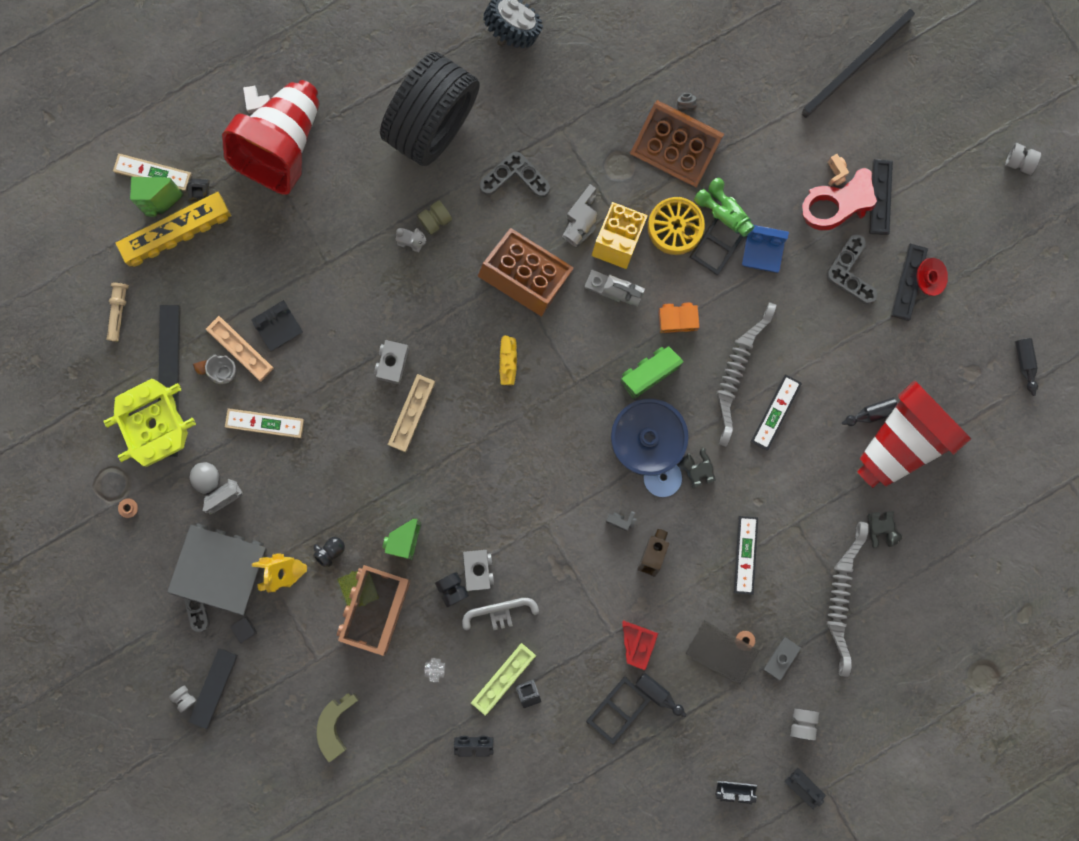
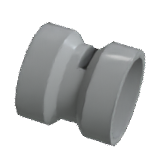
(182, 699)

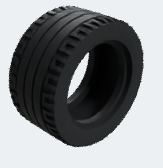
(429, 108)

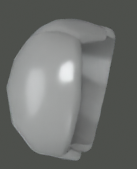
(220, 369)
(204, 477)

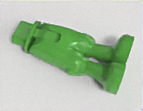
(729, 213)

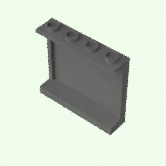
(216, 569)

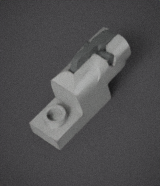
(582, 218)
(614, 288)

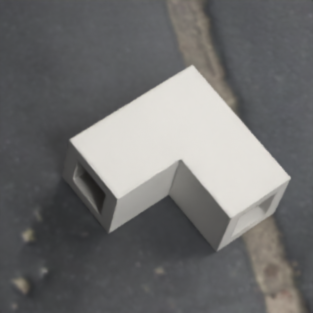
(252, 100)

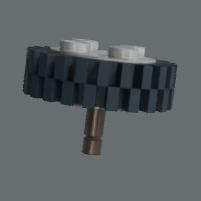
(513, 22)

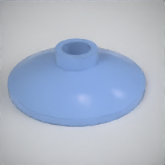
(667, 487)

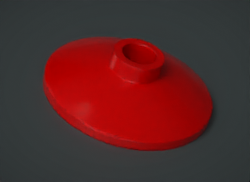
(932, 276)

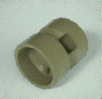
(436, 216)

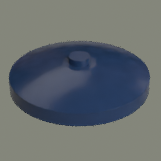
(649, 437)

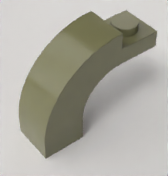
(327, 735)

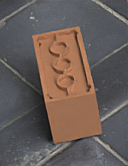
(349, 611)

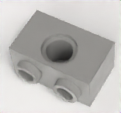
(391, 350)
(474, 558)

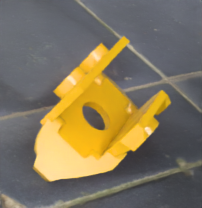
(292, 569)

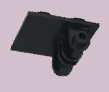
(277, 325)

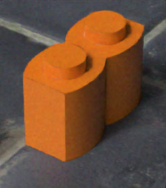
(678, 319)

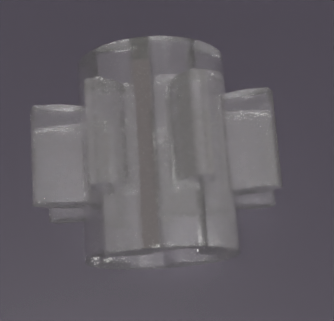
(434, 670)

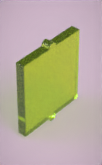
(369, 591)

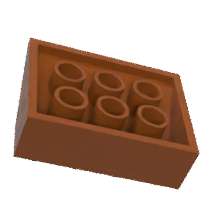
(676, 143)
(525, 271)

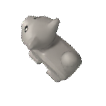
(412, 239)

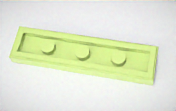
(503, 679)

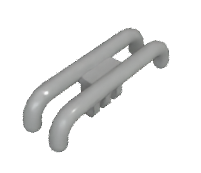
(499, 612)

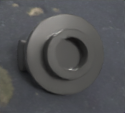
(686, 101)

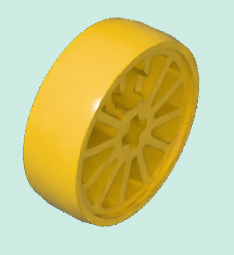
(683, 224)

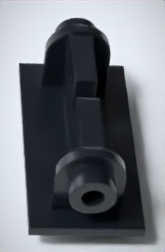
(464, 745)
(805, 788)
(728, 791)

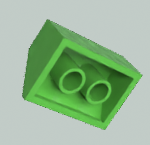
(154, 194)
(651, 371)
(403, 540)

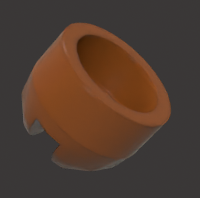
(200, 367)

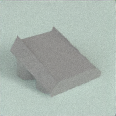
(221, 497)

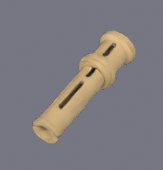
(117, 302)

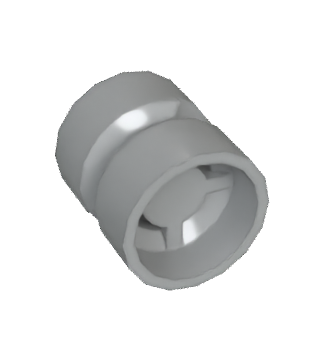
(1024, 159)
(804, 724)

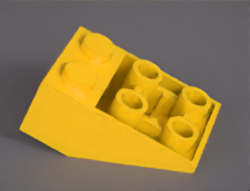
(619, 235)

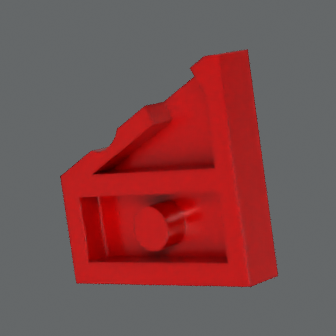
(638, 644)

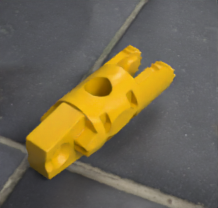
(508, 360)

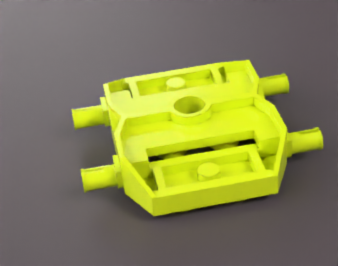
(144, 443)

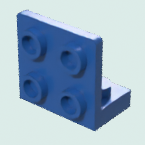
(764, 248)

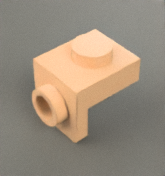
(839, 168)

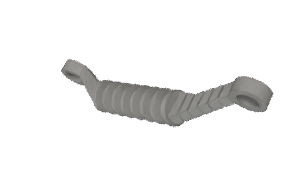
(726, 397)
(837, 627)

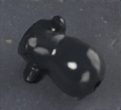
(331, 550)

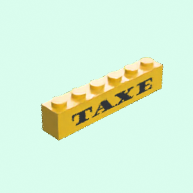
(173, 229)

